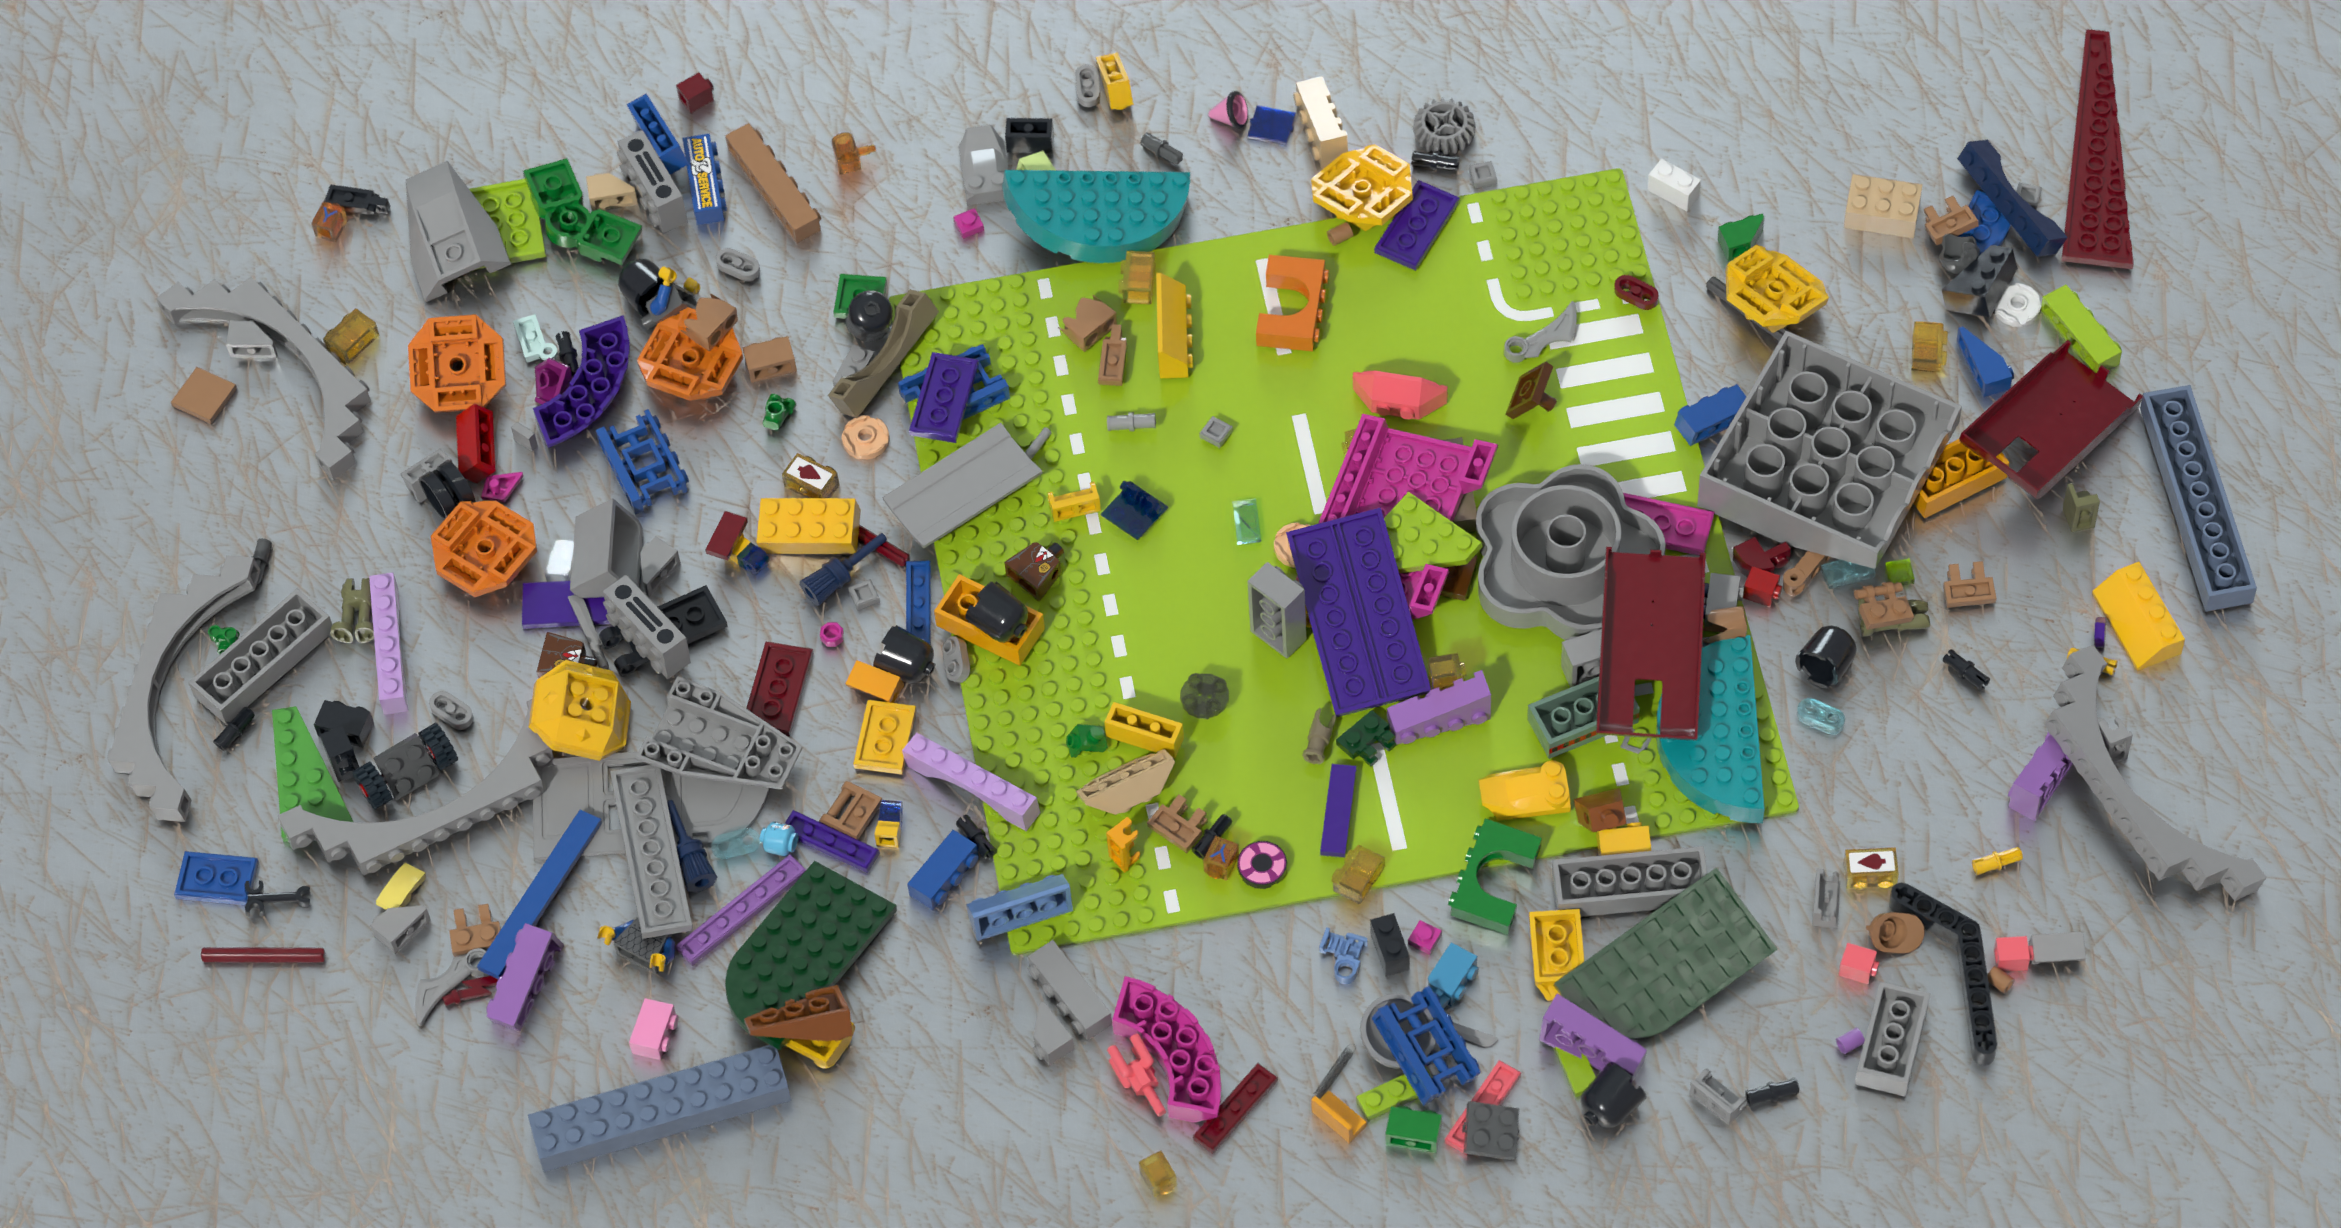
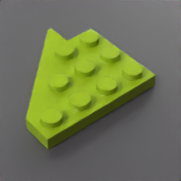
(1426, 537)

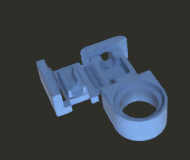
(1346, 951)

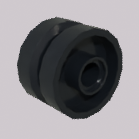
(445, 488)

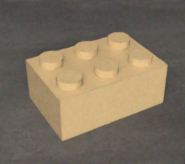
(1883, 206)

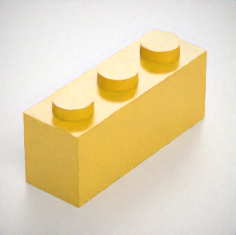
(1143, 729)

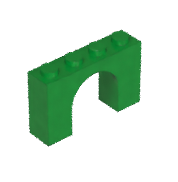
(1493, 843)

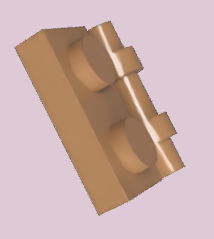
(1884, 612)

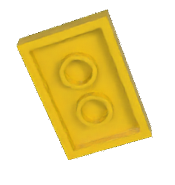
(883, 736)

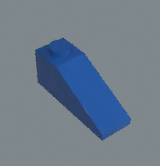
(1985, 364)

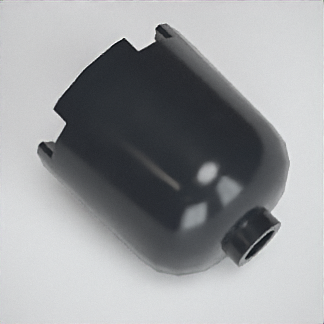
(640, 283)
(869, 316)
(998, 613)
(905, 656)
(1826, 656)
(1610, 1097)

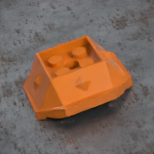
(451, 340)
(668, 356)
(478, 528)

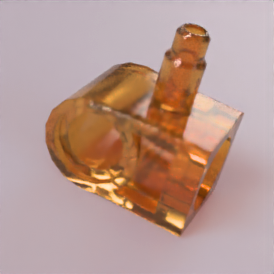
(847, 154)

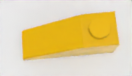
(1115, 81)

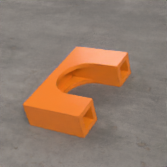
(1300, 329)

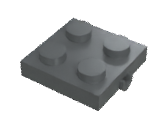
(1491, 1130)

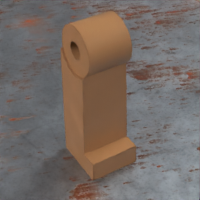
(1799, 577)

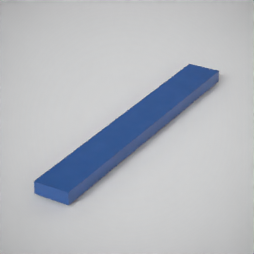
(541, 891)

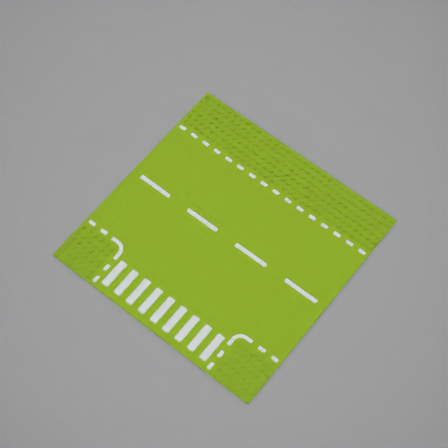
(1153, 610)

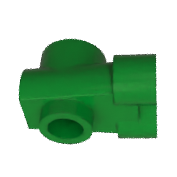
(777, 410)
(223, 637)

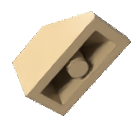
(609, 192)

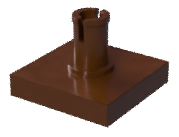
(1530, 392)
(1459, 580)

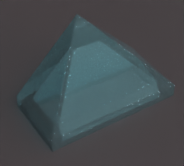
(1246, 521)

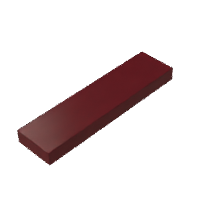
(1235, 1108)

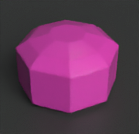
(831, 634)

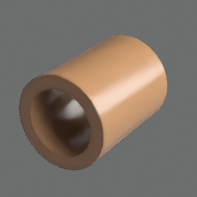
(1340, 233)
(2000, 979)

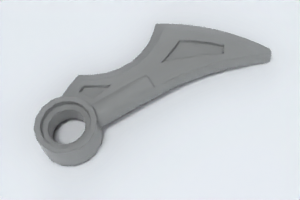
(1559, 330)
(432, 990)

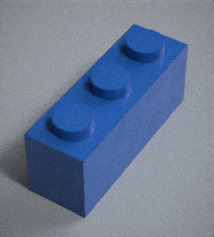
(1709, 414)
(943, 870)

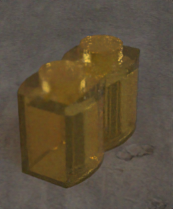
(1928, 346)
(1358, 873)

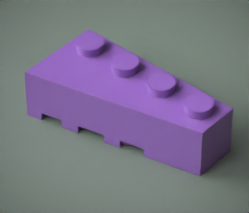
(1441, 710)
(2039, 779)
(523, 976)
(1581, 1033)

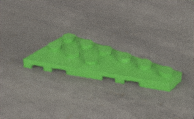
(301, 770)

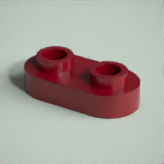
(1637, 292)

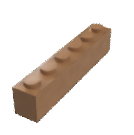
(773, 182)

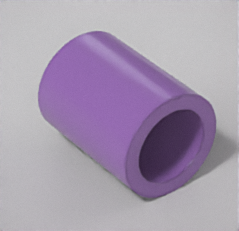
(1850, 1040)

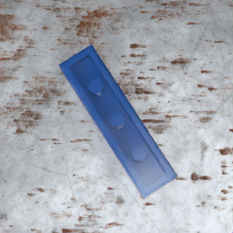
(918, 599)

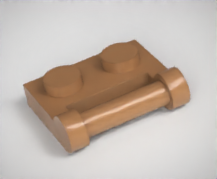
(857, 814)

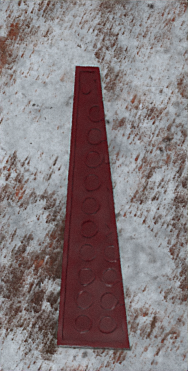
(2096, 196)

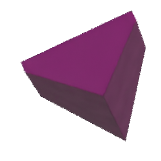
(551, 379)

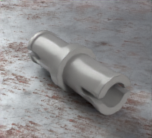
(1131, 421)

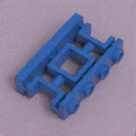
(995, 389)
(625, 468)
(1411, 1056)

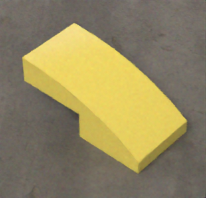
(399, 888)

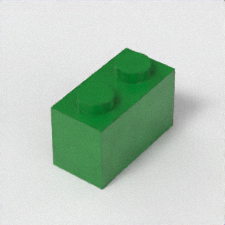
(1413, 1129)

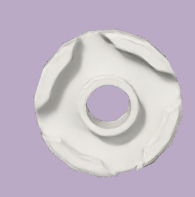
(2018, 316)

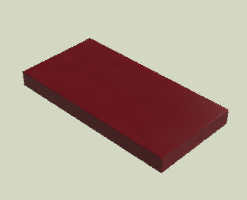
(779, 684)

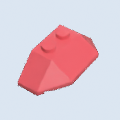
(1399, 394)

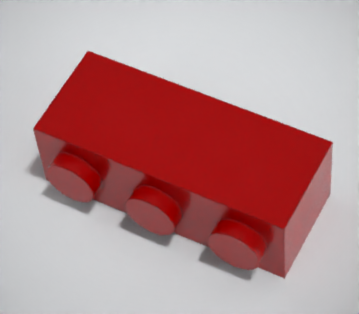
(475, 443)

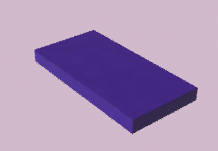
(1417, 225)
(944, 397)
(548, 606)

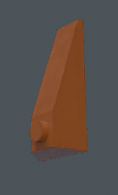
(817, 1017)

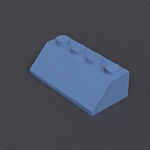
(1020, 906)

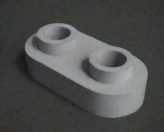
(1087, 87)
(739, 265)
(956, 659)
(453, 710)

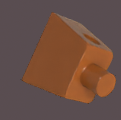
(1602, 809)

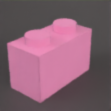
(653, 1029)

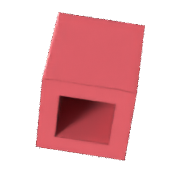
(2013, 953)
(1858, 963)

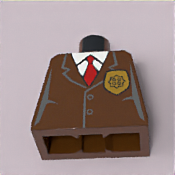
(1035, 568)
(561, 648)

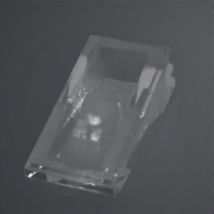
(560, 562)

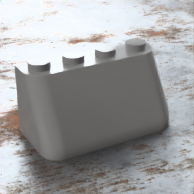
(605, 549)

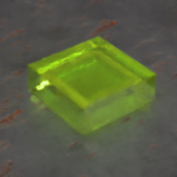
(1900, 571)

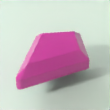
(501, 486)

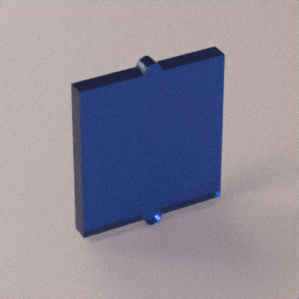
(1271, 125)

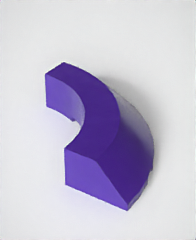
(593, 385)

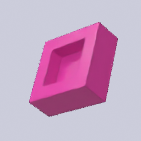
(968, 223)
(1424, 937)

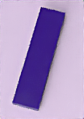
(1338, 810)
(833, 842)

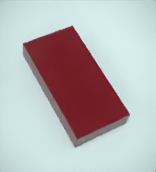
(726, 535)

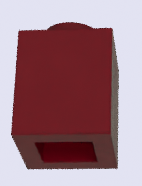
(695, 92)

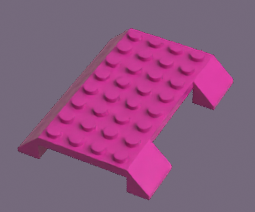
(1389, 464)

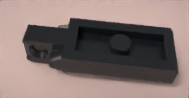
(357, 200)

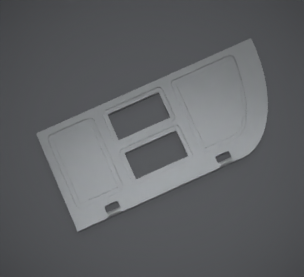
(582, 784)

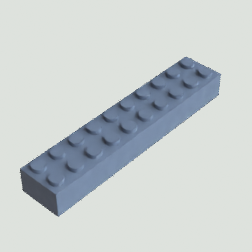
(2198, 498)
(659, 1107)

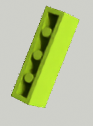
(2080, 327)

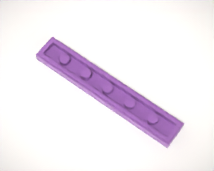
(740, 910)

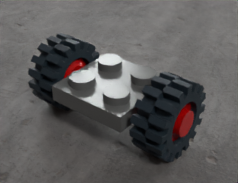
(405, 766)

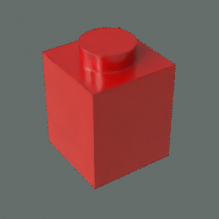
(1762, 587)

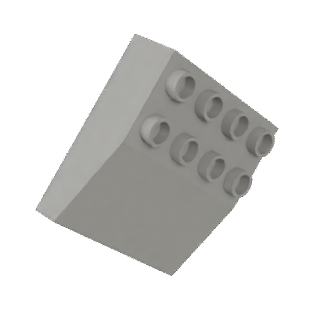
(1826, 453)

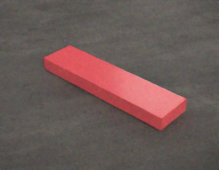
(1492, 1091)

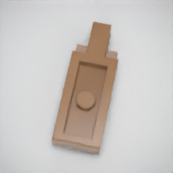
(1113, 358)

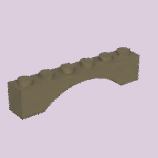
(910, 321)

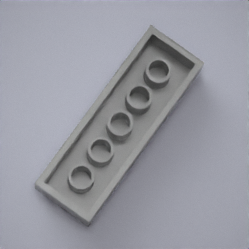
(261, 656)
(1625, 880)

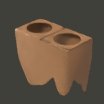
(1092, 322)
(712, 323)
(1729, 622)

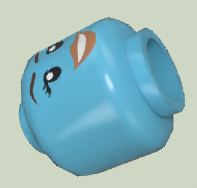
(779, 839)

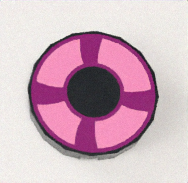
(1262, 864)

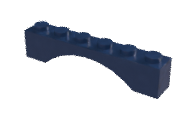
(2036, 229)

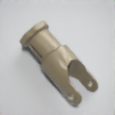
(1318, 739)

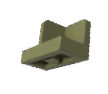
(2080, 509)

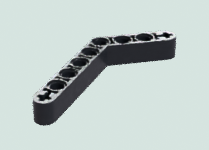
(1901, 901)

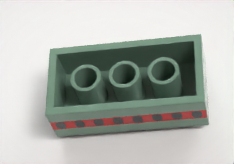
(1568, 718)

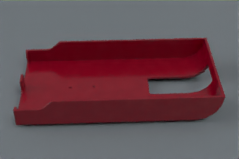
(2055, 409)
(1659, 652)

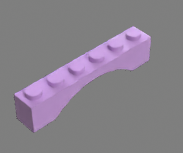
(387, 643)
(1005, 798)

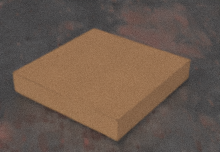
(204, 395)

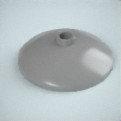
(1373, 1039)

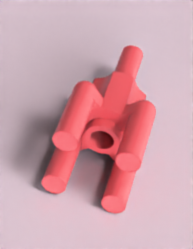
(1138, 1073)

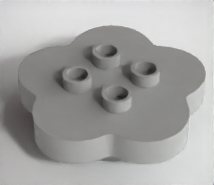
(1550, 548)

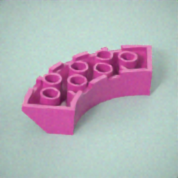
(1178, 1046)

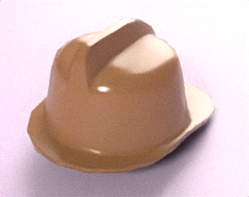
(1896, 932)

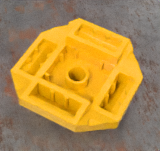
(1364, 186)
(1773, 288)
(568, 727)

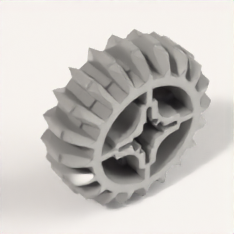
(1447, 134)

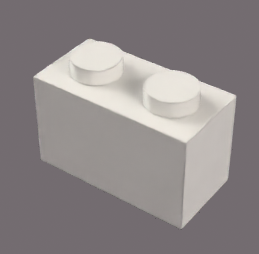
(1674, 185)

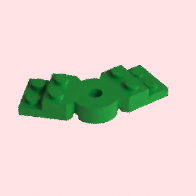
(560, 202)

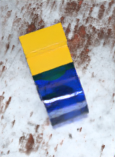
(749, 556)
(889, 823)

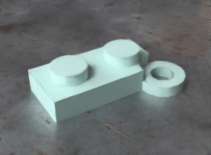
(532, 339)

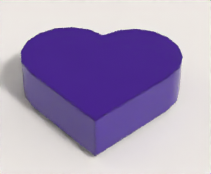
(2100, 632)

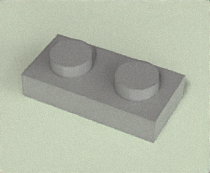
(855, 361)

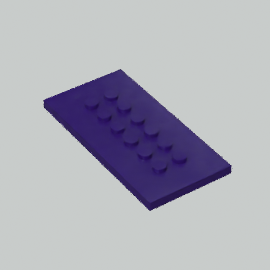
(1358, 612)

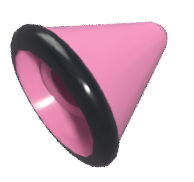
(1231, 111)

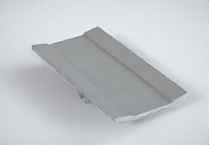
(961, 485)

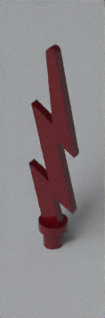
(475, 990)

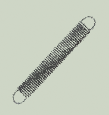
(1331, 1073)

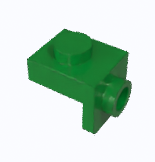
(1086, 739)

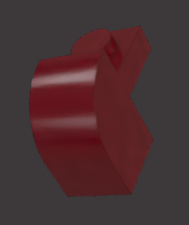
(1752, 554)

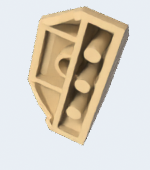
(1128, 784)

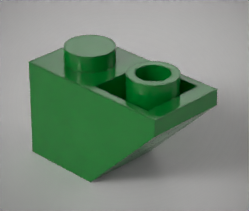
(1740, 235)

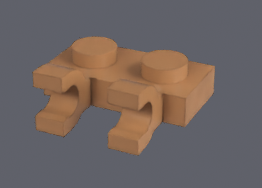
(1955, 222)
(1968, 591)
(1176, 829)
(473, 937)

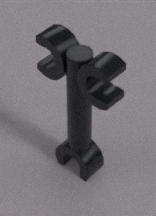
(257, 897)

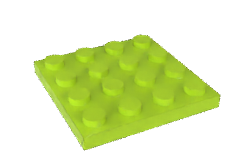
(515, 216)

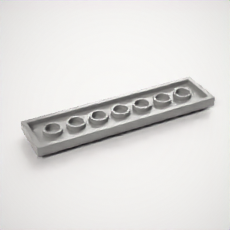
(651, 851)

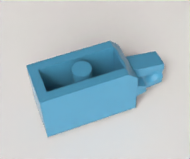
(1452, 974)

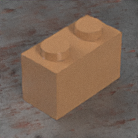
(769, 359)

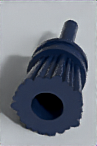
(836, 573)
(692, 856)

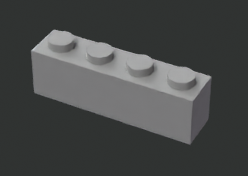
(1070, 990)

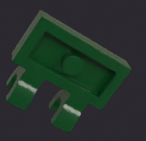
(1363, 734)

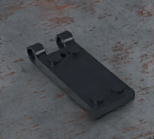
(693, 615)

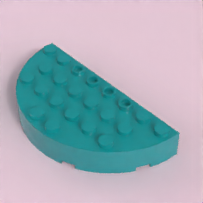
(1096, 212)
(1724, 763)

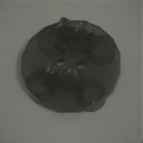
(1207, 686)

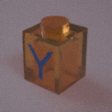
(329, 221)
(1221, 858)

